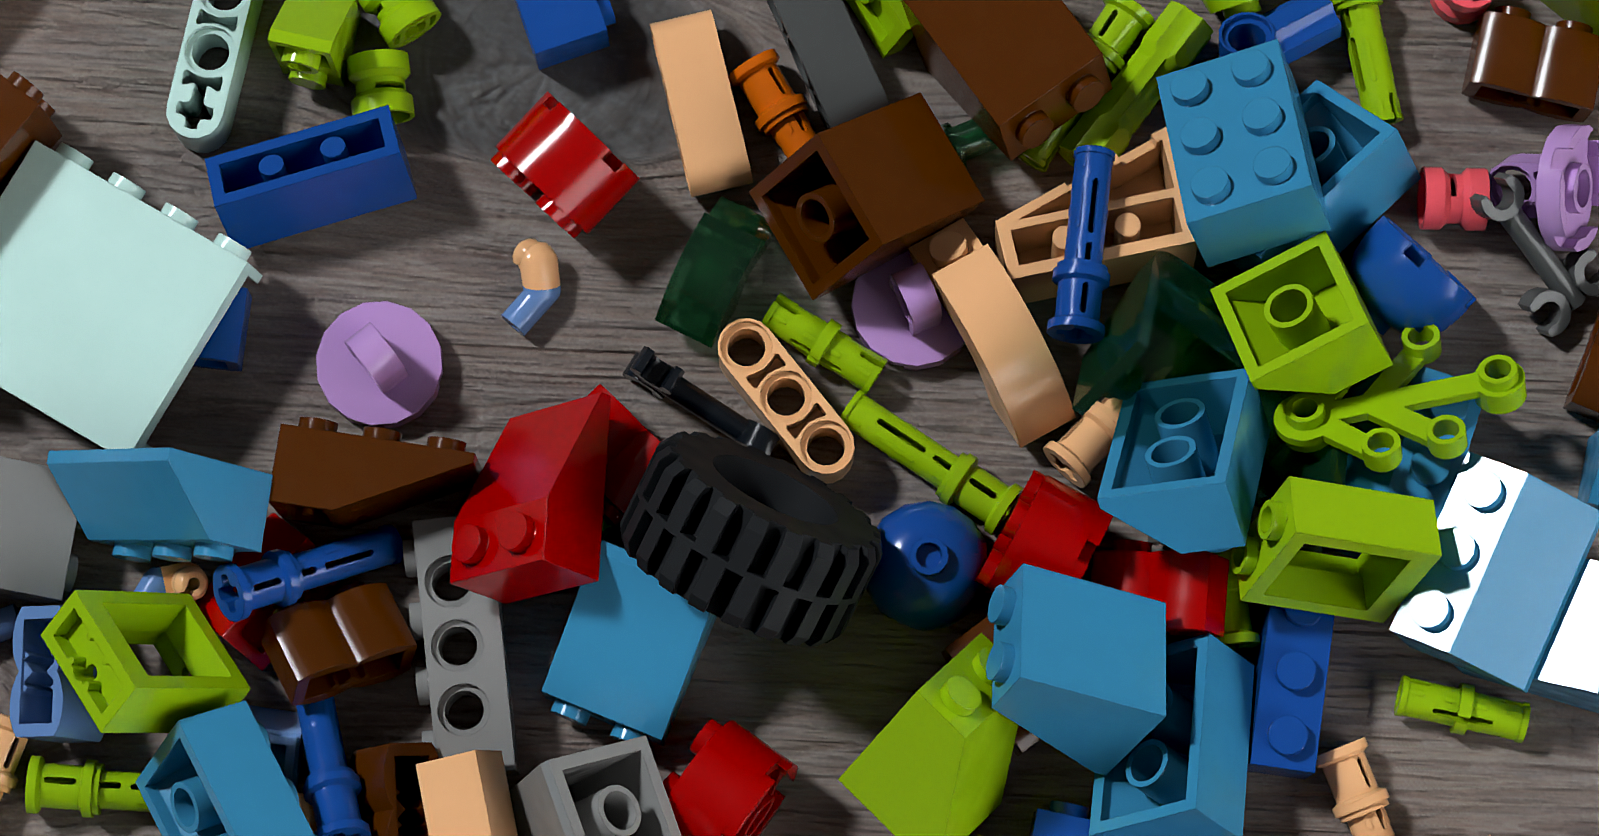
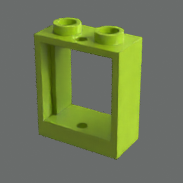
(1389, 530)
(96, 632)

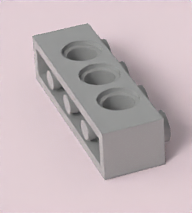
(483, 676)

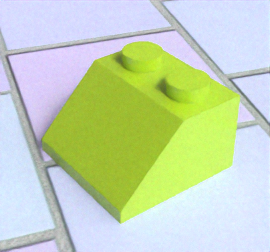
(1301, 322)

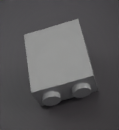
(34, 534)
(595, 794)

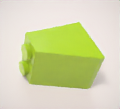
(941, 756)

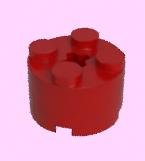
(566, 163)
(1047, 529)
(728, 783)

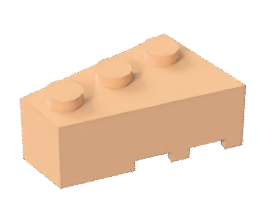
(1141, 220)

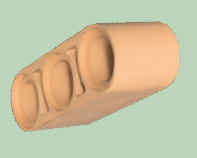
(701, 103)
(778, 371)

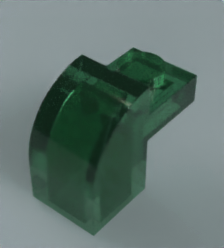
(713, 271)

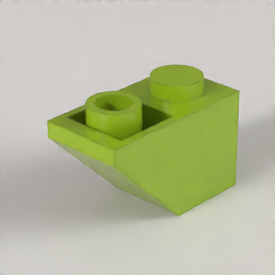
(315, 40)

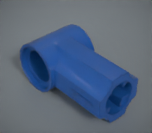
(1297, 24)

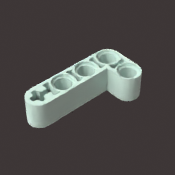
(204, 30)

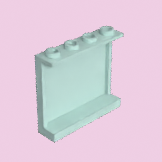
(104, 297)

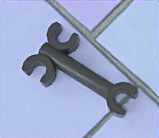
(1565, 280)

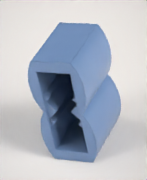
(42, 697)

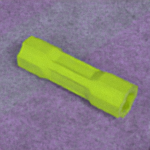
(1165, 48)

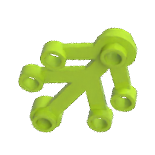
(1318, 419)

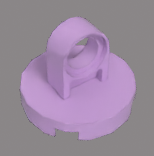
(1562, 186)
(902, 316)
(380, 364)

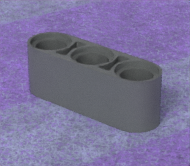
(829, 58)

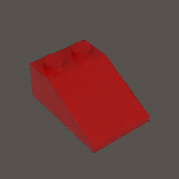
(537, 505)

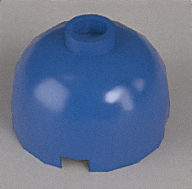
(1404, 282)
(928, 566)

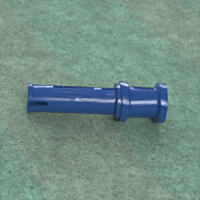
(1081, 273)
(286, 575)
(331, 784)

